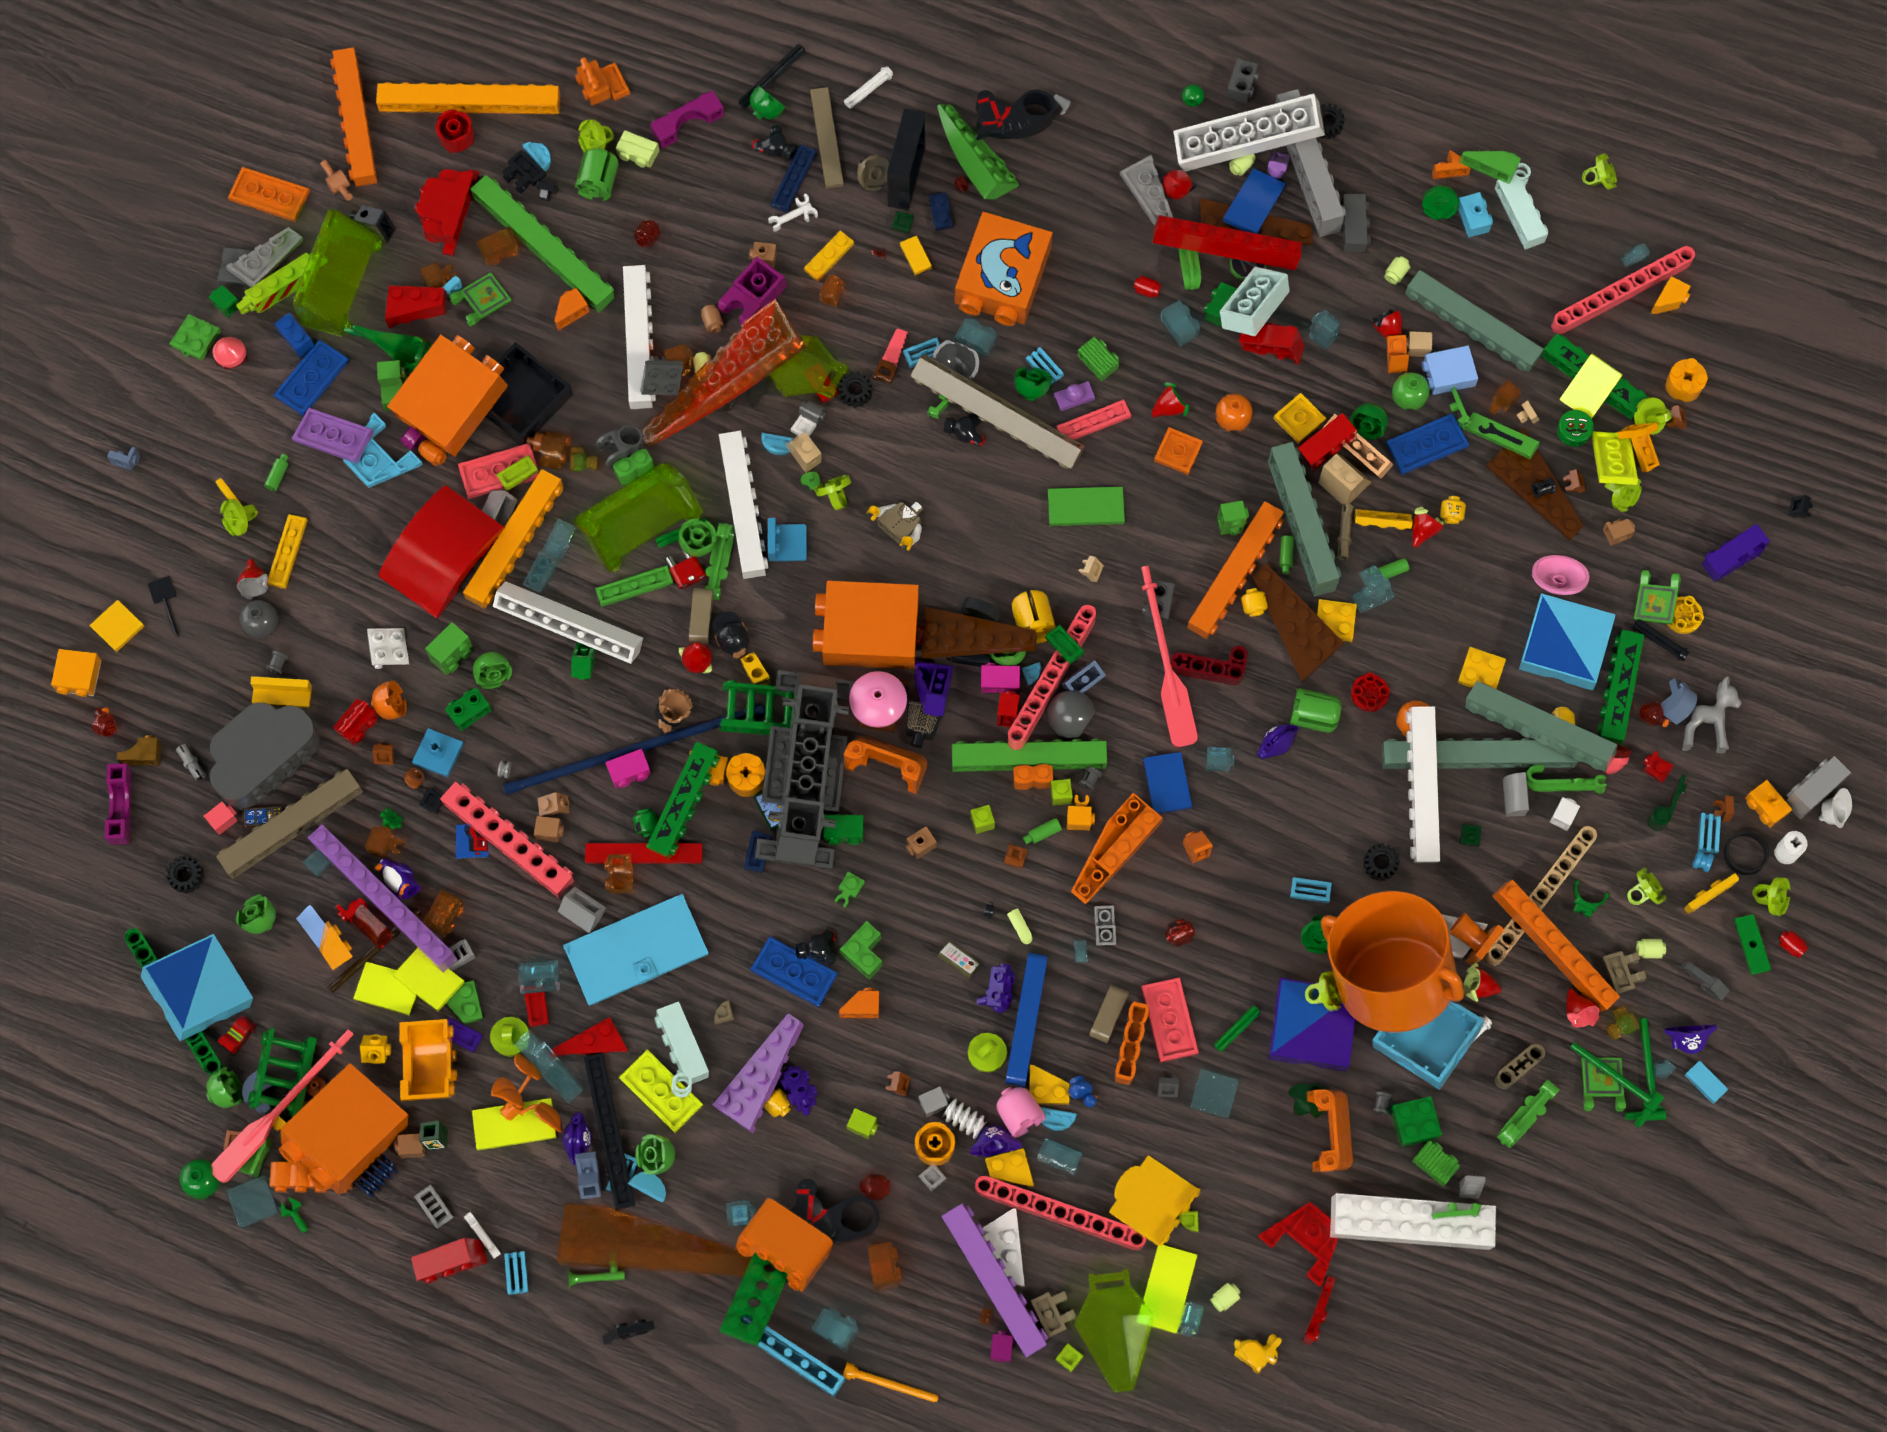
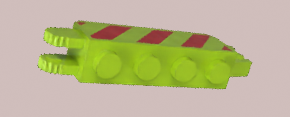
(274, 287)

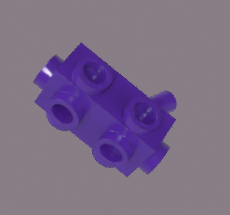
(999, 990)
(799, 1090)

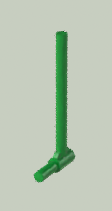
(1651, 1100)
(1660, 1113)

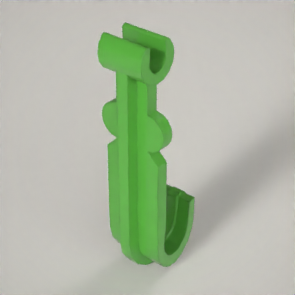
(1190, 268)
(720, 558)
(1578, 784)
(1526, 1115)

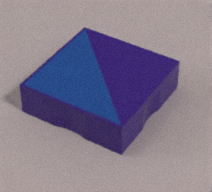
(1308, 1030)

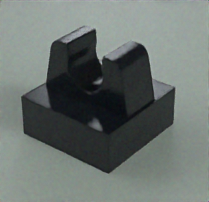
(546, 190)
(1800, 506)

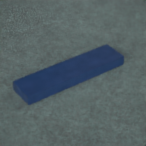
(793, 178)

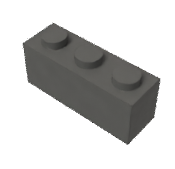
(1355, 223)

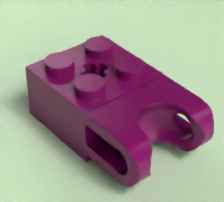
(753, 289)

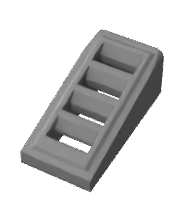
(463, 959)
(1471, 1187)
(423, 1192)

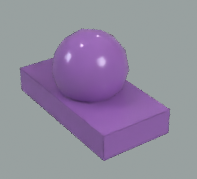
(1278, 164)
(1074, 396)

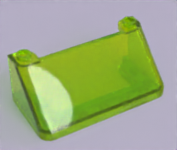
(334, 273)
(637, 514)

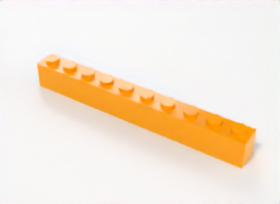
(468, 98)

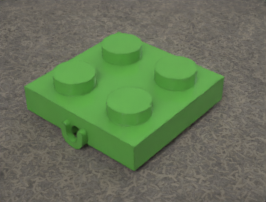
(195, 337)

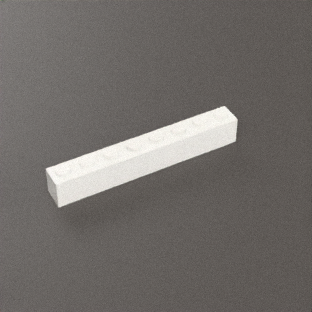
(637, 332)
(742, 506)
(568, 622)
(1423, 785)

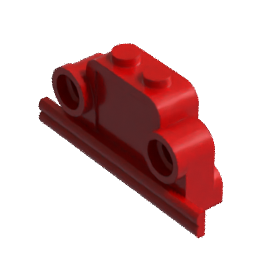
(445, 206)

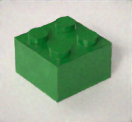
(1415, 1122)

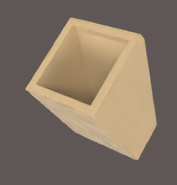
(1342, 479)

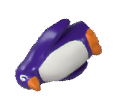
(398, 878)

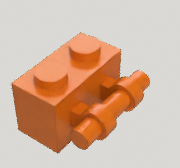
(592, 81)

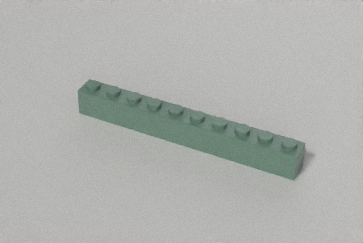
(1480, 754)

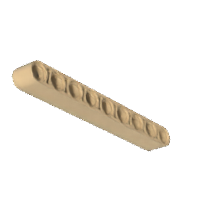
(1547, 889)

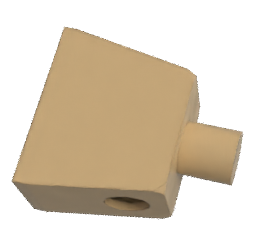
(804, 451)

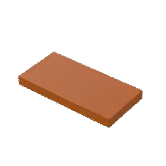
(269, 194)

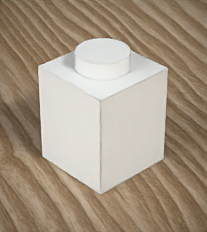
(1565, 813)

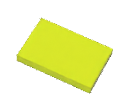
(1591, 386)
(428, 980)
(382, 990)

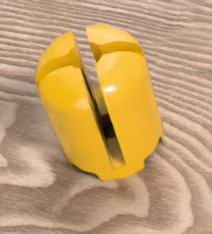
(1042, 613)

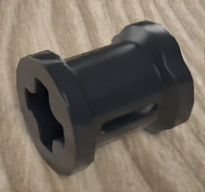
(1543, 487)

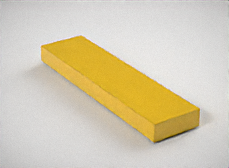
(287, 551)

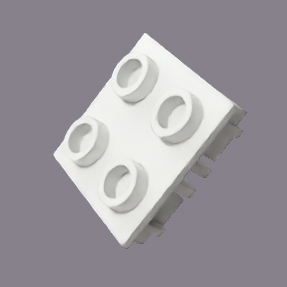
(387, 647)

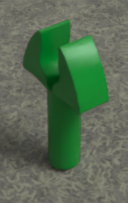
(294, 1214)

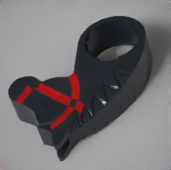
(1013, 121)
(830, 1220)

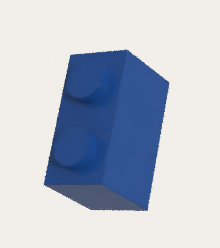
(294, 335)

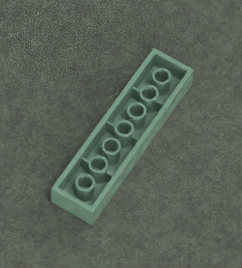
(1303, 519)

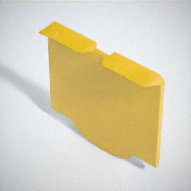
(1152, 1199)

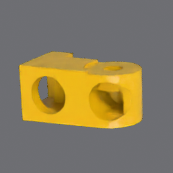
(755, 670)

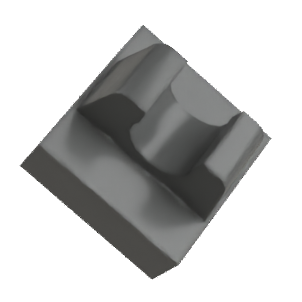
(1064, 102)
(1168, 1086)

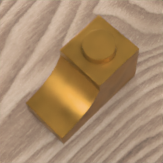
(144, 752)

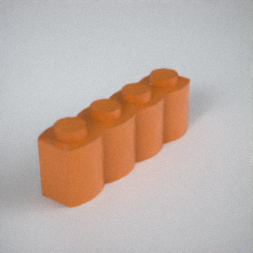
(1131, 1043)
(287, 1176)

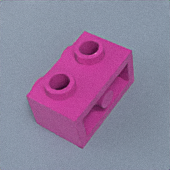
(999, 678)
(628, 769)

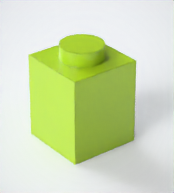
(1061, 792)
(982, 819)
(862, 1124)

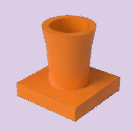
(1472, 935)

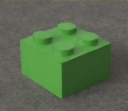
(449, 649)

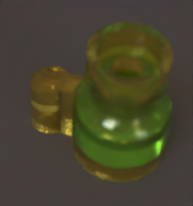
(580, 462)
(1625, 1024)

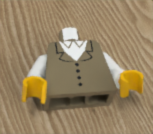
(899, 522)

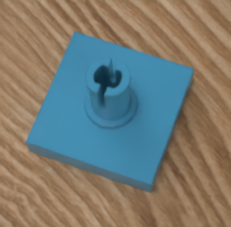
(437, 753)

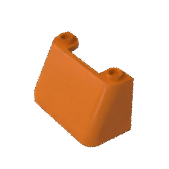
(864, 747)
(1340, 1155)

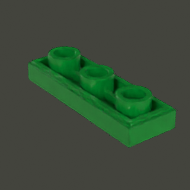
(1749, 933)

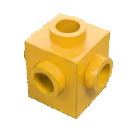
(374, 1049)

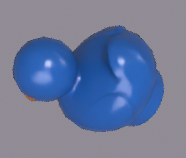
(1082, 1089)

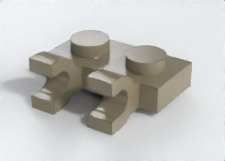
(1619, 973)
(1049, 1315)

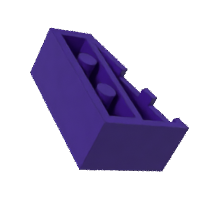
(1735, 553)
(933, 686)

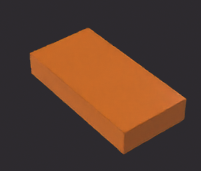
(615, 81)

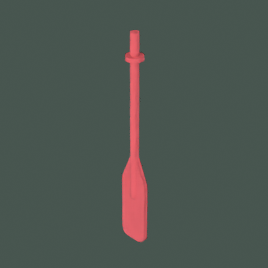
(1173, 692)
(256, 1133)

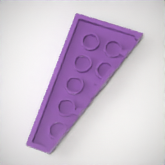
(757, 1079)

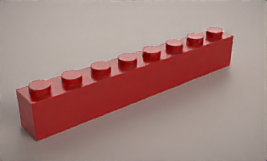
(1227, 242)

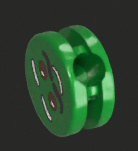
(1575, 428)

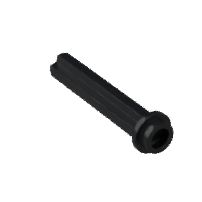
(1661, 640)

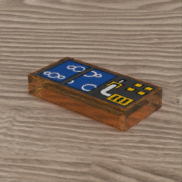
(258, 816)

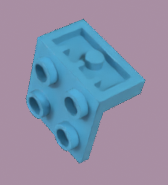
(786, 542)

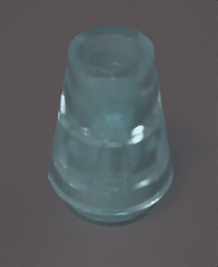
(1636, 255)

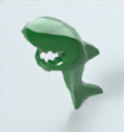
(400, 347)

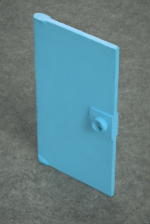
(635, 949)

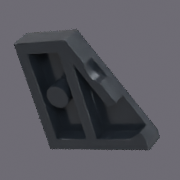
(623, 1331)

